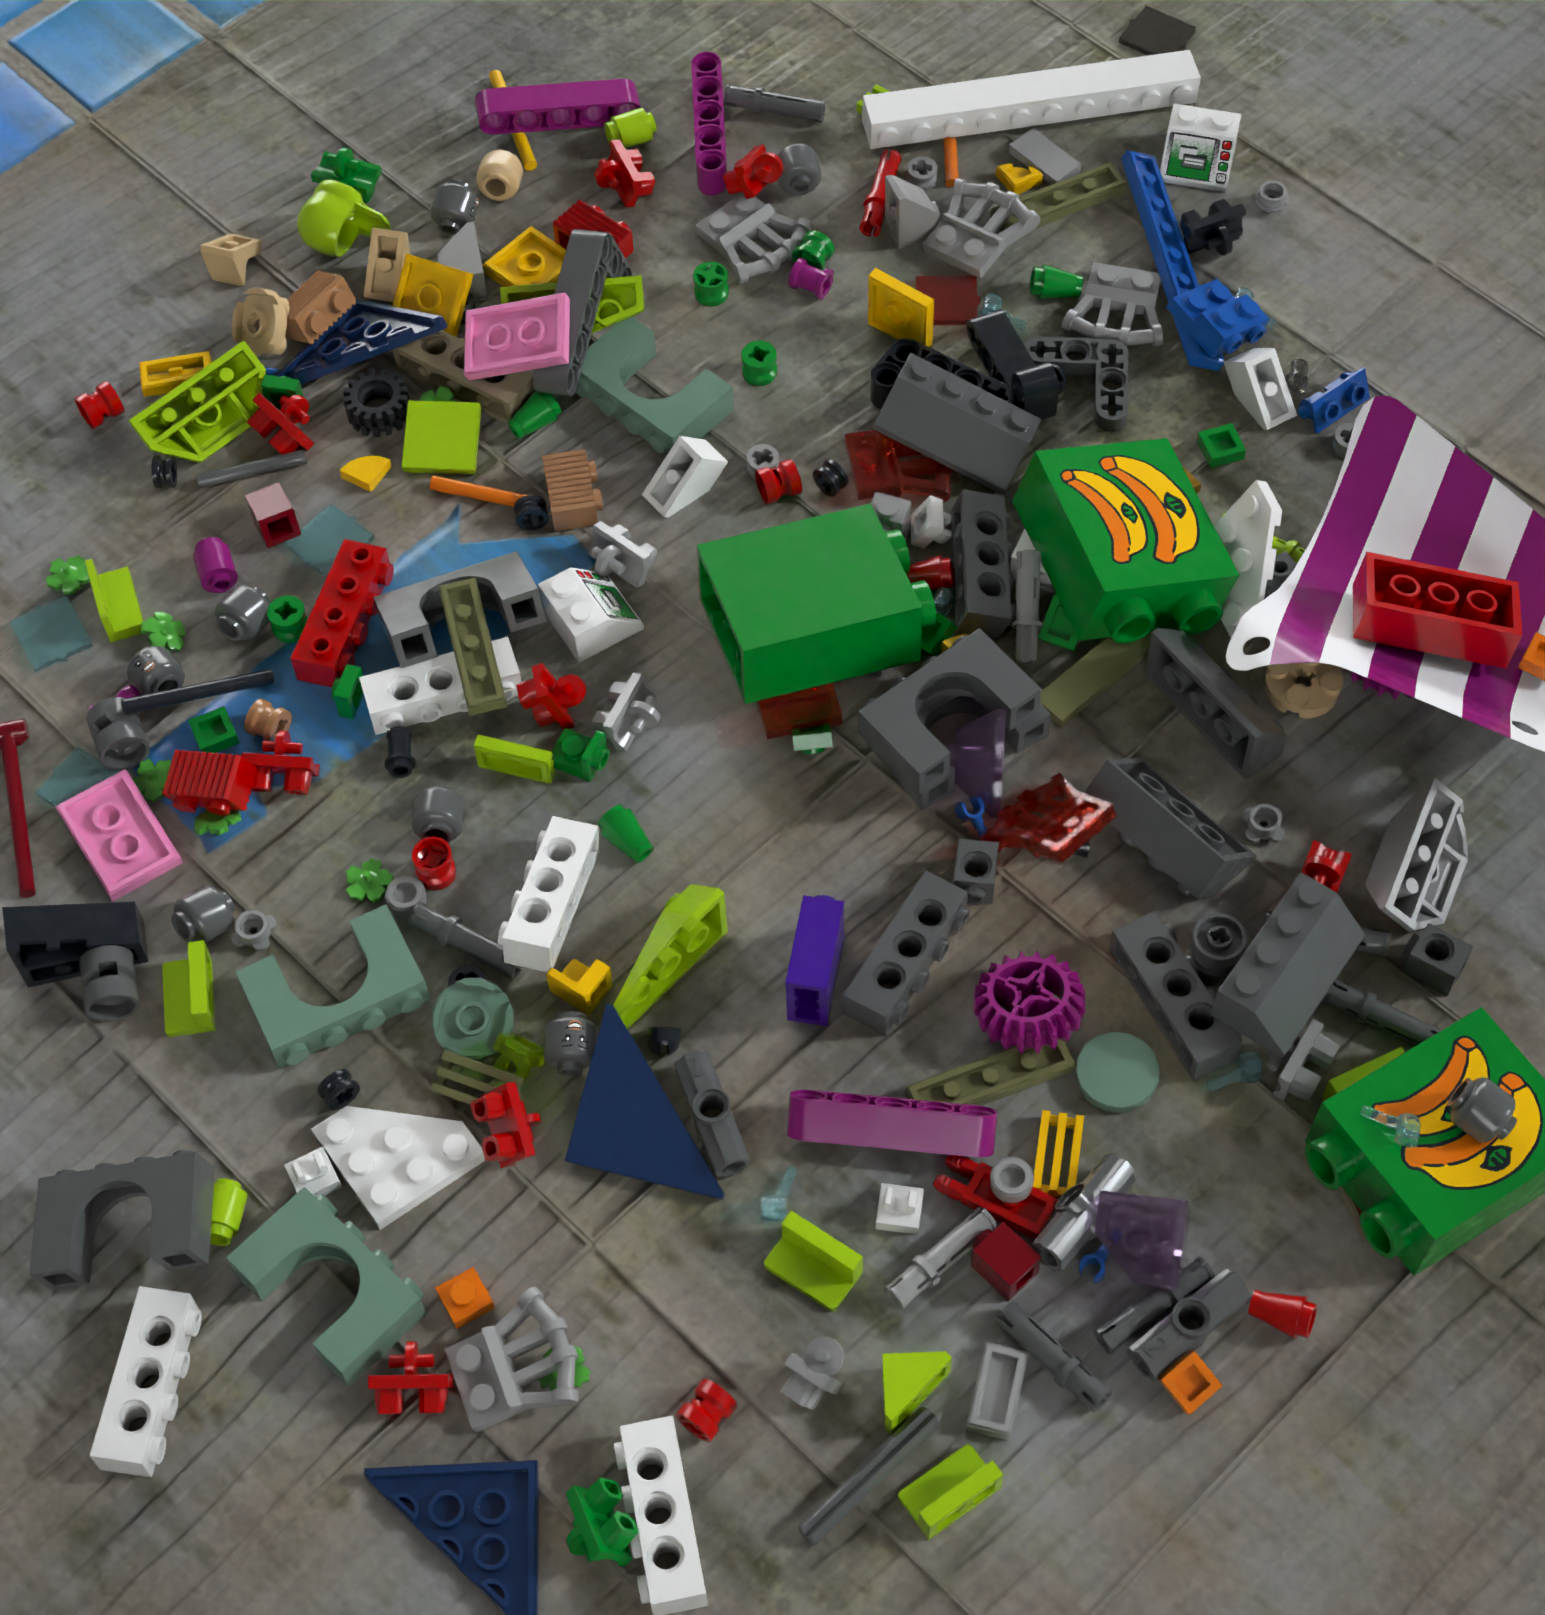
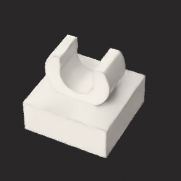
(929, 523)
(314, 1173)
(899, 1208)

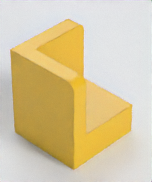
(581, 985)

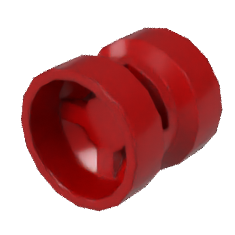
(101, 403)
(778, 481)
(434, 863)
(706, 1410)

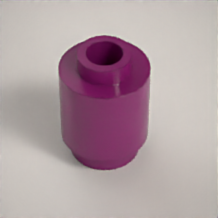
(214, 565)

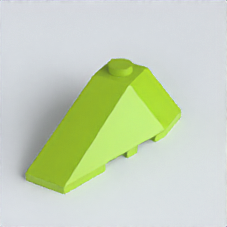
(619, 300)
(680, 937)

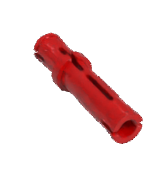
(875, 201)

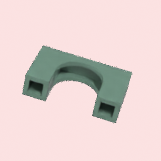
(659, 421)
(300, 1029)
(309, 1232)

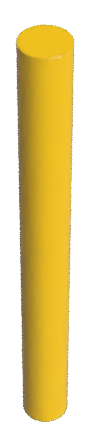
(520, 139)

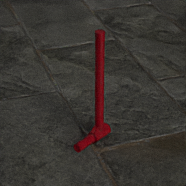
(14, 734)

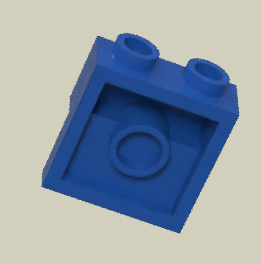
(1218, 318)

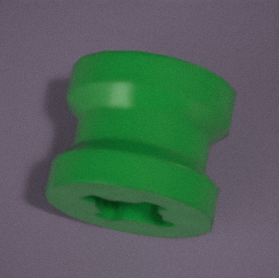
(814, 248)
(710, 284)
(753, 370)
(291, 629)

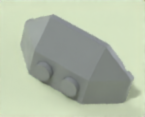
(1421, 859)

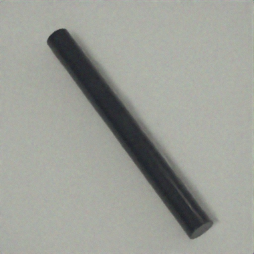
(197, 691)

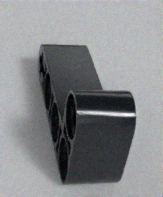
(1010, 363)
(890, 364)

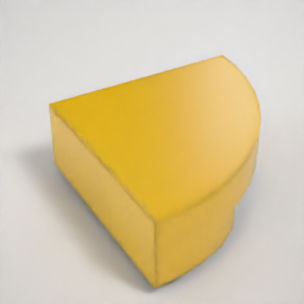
(1018, 178)
(366, 471)

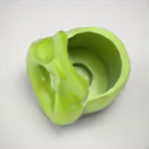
(328, 218)

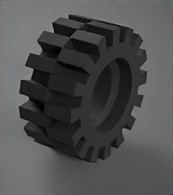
(374, 387)

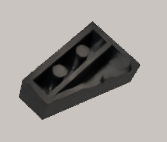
(52, 938)

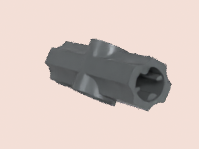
(719, 1133)
(1078, 1212)
(1170, 1340)

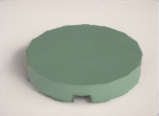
(471, 1017)
(1117, 1072)

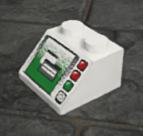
(1200, 147)
(587, 611)

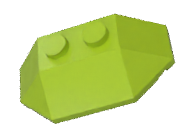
(205, 408)

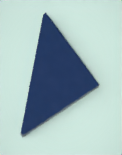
(360, 335)
(630, 1123)
(478, 1519)

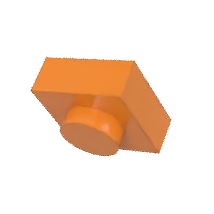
(1534, 657)
(465, 1297)
(1189, 1382)

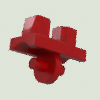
(753, 172)
(623, 174)
(268, 417)
(551, 697)
(297, 769)
(1326, 865)
(508, 1124)
(390, 1388)

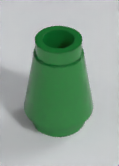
(1051, 282)
(534, 414)
(624, 832)

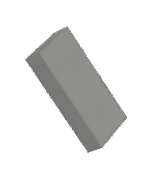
(1045, 156)
(997, 1391)

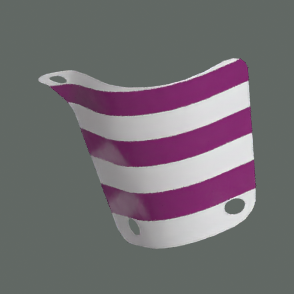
(1423, 502)

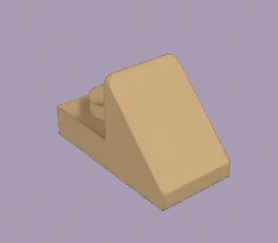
(228, 257)
(385, 263)

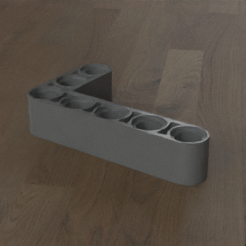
(586, 265)

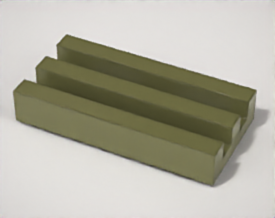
(444, 1073)

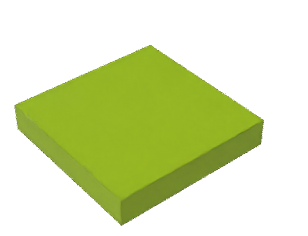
(441, 437)

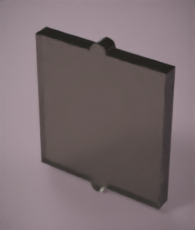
(1156, 33)

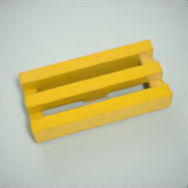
(165, 382)
(1061, 1122)

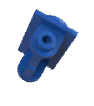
(1337, 400)

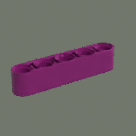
(554, 106)
(709, 122)
(892, 1123)

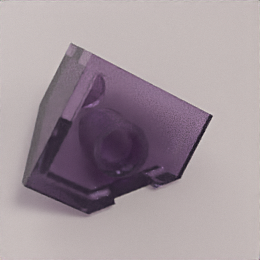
(980, 758)
(1145, 1236)

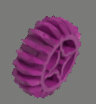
(1027, 992)

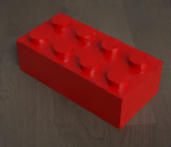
(1436, 610)

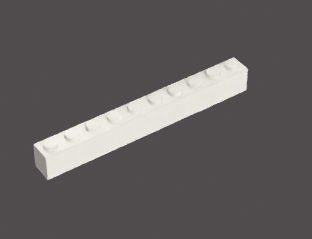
(1030, 99)

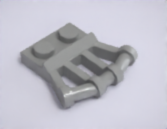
(742, 221)
(969, 245)
(1123, 291)
(486, 1369)

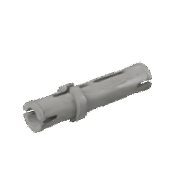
(928, 1268)

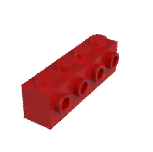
(342, 613)

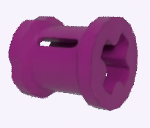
(811, 278)

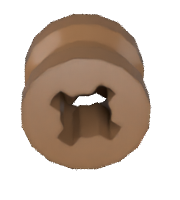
(266, 720)

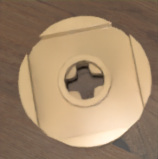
(272, 312)
(1307, 701)

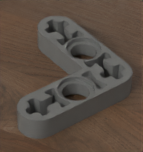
(1094, 363)

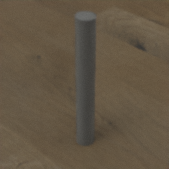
(251, 468)

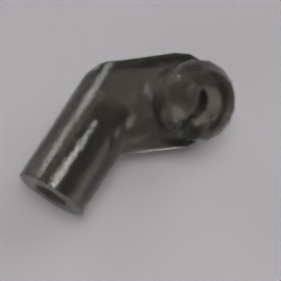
(1297, 377)

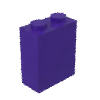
(815, 960)

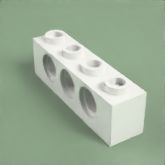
(421, 685)
(549, 894)
(152, 1315)
(682, 1585)

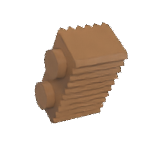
(317, 306)
(570, 489)

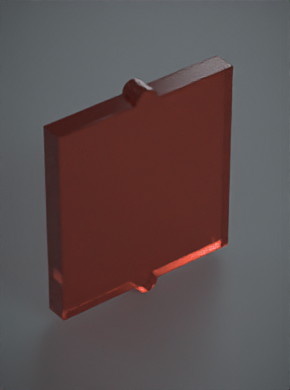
(953, 297)

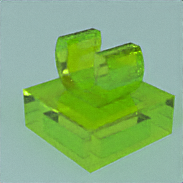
(520, 1051)

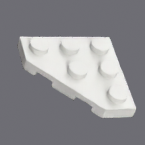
(1248, 538)
(396, 1157)

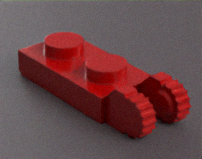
(1026, 1216)

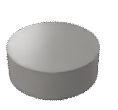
(404, 895)
(1011, 1179)

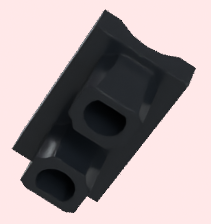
(1214, 231)

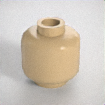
(499, 175)

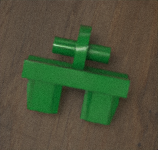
(346, 169)
(597, 1529)

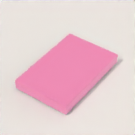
(517, 336)
(119, 835)

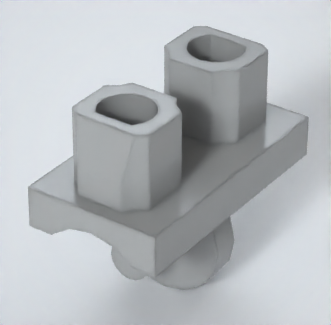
(617, 554)
(631, 712)
(1296, 1078)
(812, 1374)

